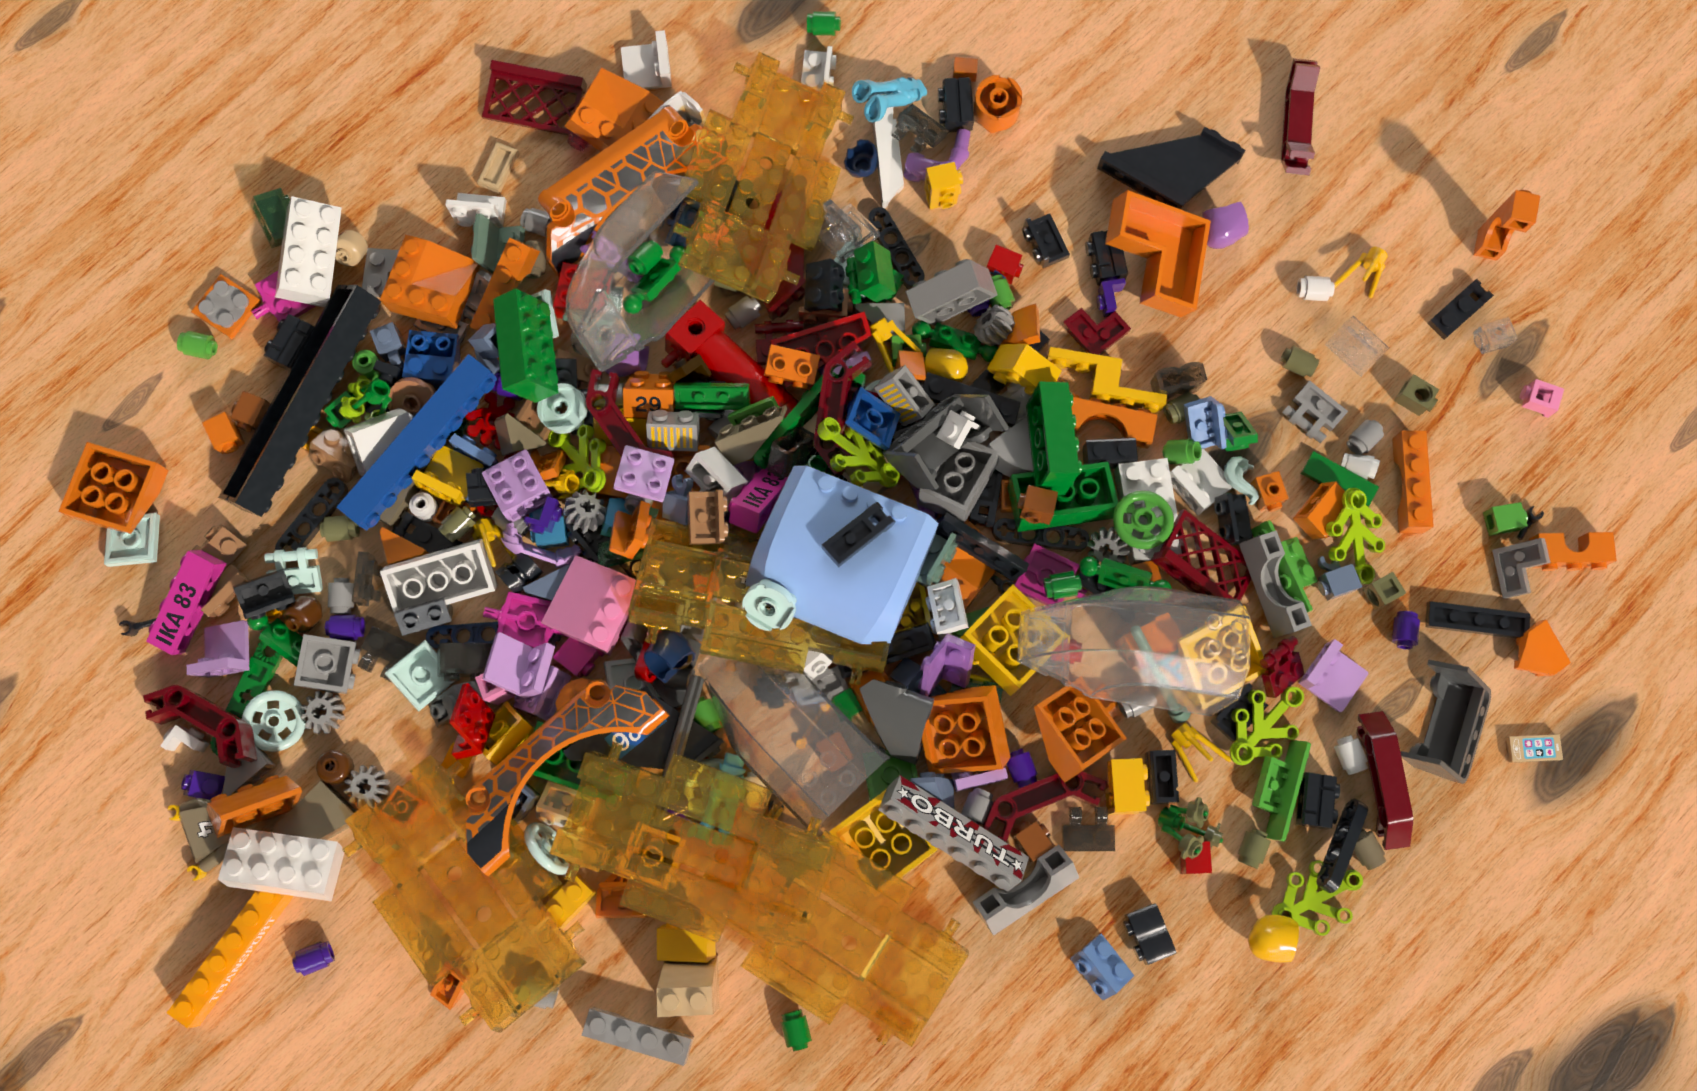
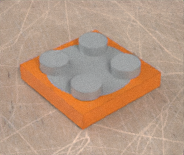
(226, 306)

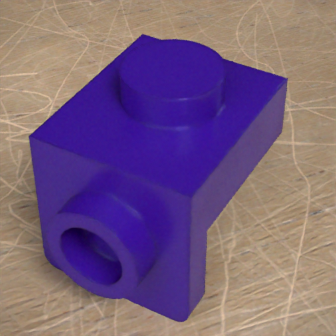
(1106, 298)
(550, 514)
(202, 784)

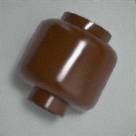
(303, 614)
(342, 768)

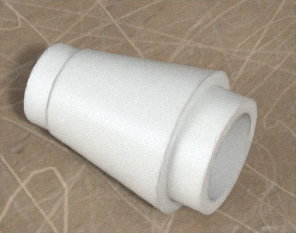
(1361, 465)

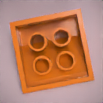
(966, 732)
(253, 804)

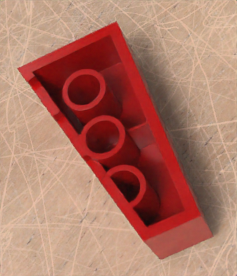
(827, 338)

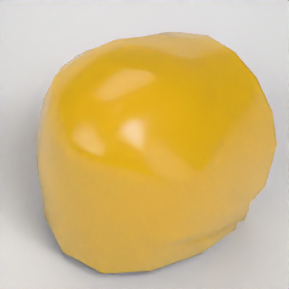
(946, 363)
(1274, 938)

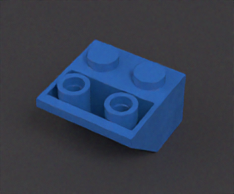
(431, 356)

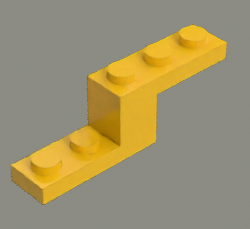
(1106, 379)

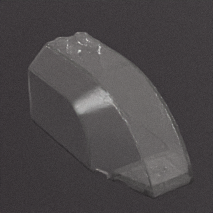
(605, 278)
(1143, 647)
(792, 735)

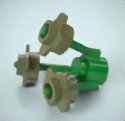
(1197, 812)

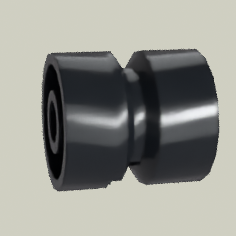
(518, 572)

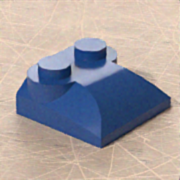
(872, 418)

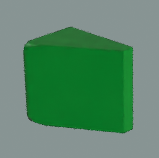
(849, 702)

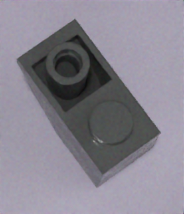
(442, 706)

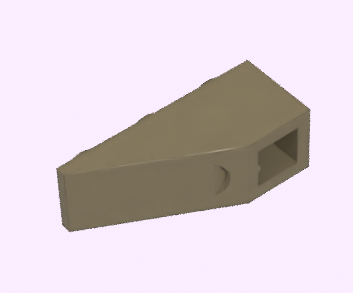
(743, 440)

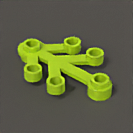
(881, 470)
(593, 476)
(1353, 505)
(1262, 726)
(1313, 900)

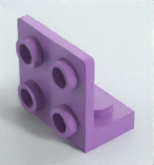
(949, 661)

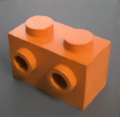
(791, 366)
(1320, 510)

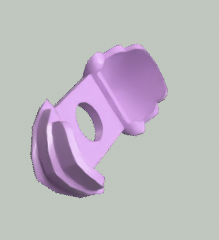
(515, 543)

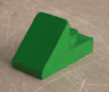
(1239, 432)

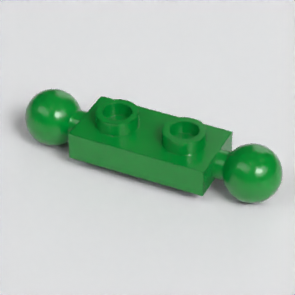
(653, 281)
(952, 338)
(1118, 574)
(278, 637)

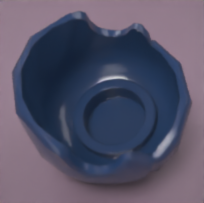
(861, 159)

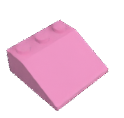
(591, 604)

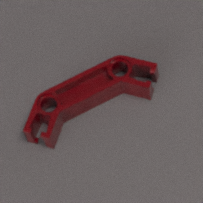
(1299, 117)
(835, 397)
(611, 418)
(209, 717)
(1387, 779)
(1040, 795)

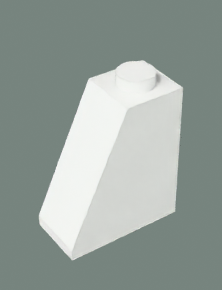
(374, 436)

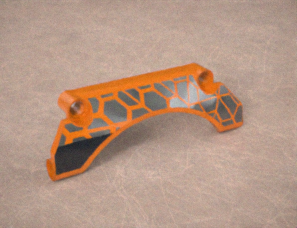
(597, 187)
(583, 716)

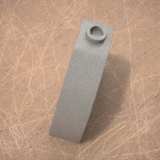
(1014, 450)

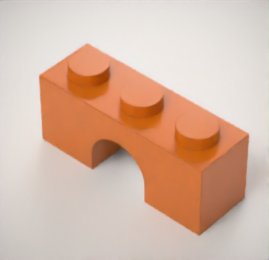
(1594, 550)

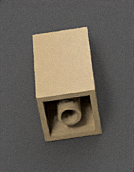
(688, 989)

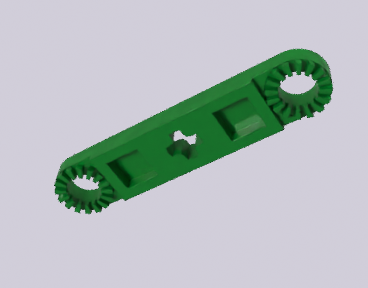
(797, 417)
(256, 679)

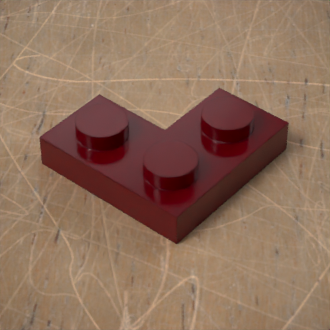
(1094, 337)

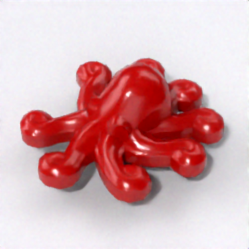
(488, 415)

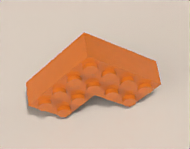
(1170, 242)

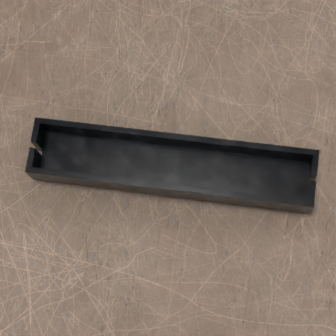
(300, 399)

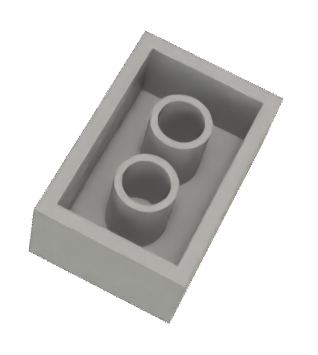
(951, 292)
(960, 481)

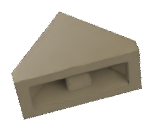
(515, 437)

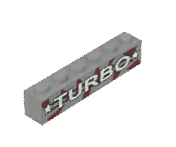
(953, 833)

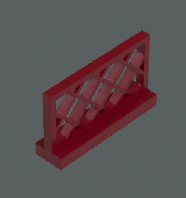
(533, 77)
(1192, 578)

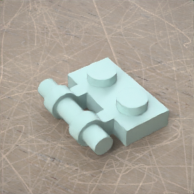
(302, 578)

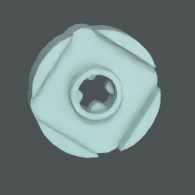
(573, 416)
(774, 594)

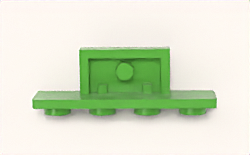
(1294, 566)
(1280, 786)

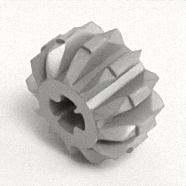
(994, 325)
(584, 511)
(1101, 551)
(322, 702)
(370, 777)

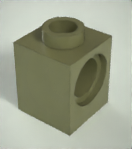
(1407, 397)
(1384, 590)

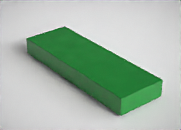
(711, 395)
(1324, 470)

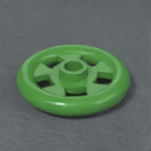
(1151, 500)

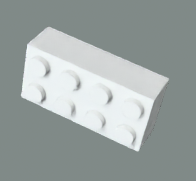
(308, 252)
(1146, 476)
(447, 574)
(281, 864)

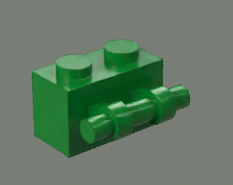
(870, 273)

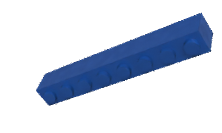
(417, 443)

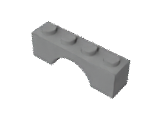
(1281, 611)
(1051, 874)
(638, 1037)

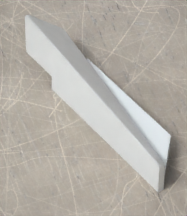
(889, 157)

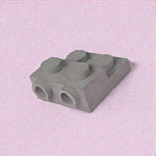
(326, 664)

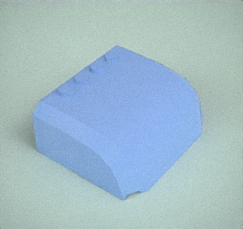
(870, 589)

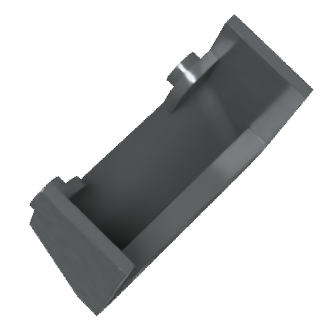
(919, 450)
(1454, 724)

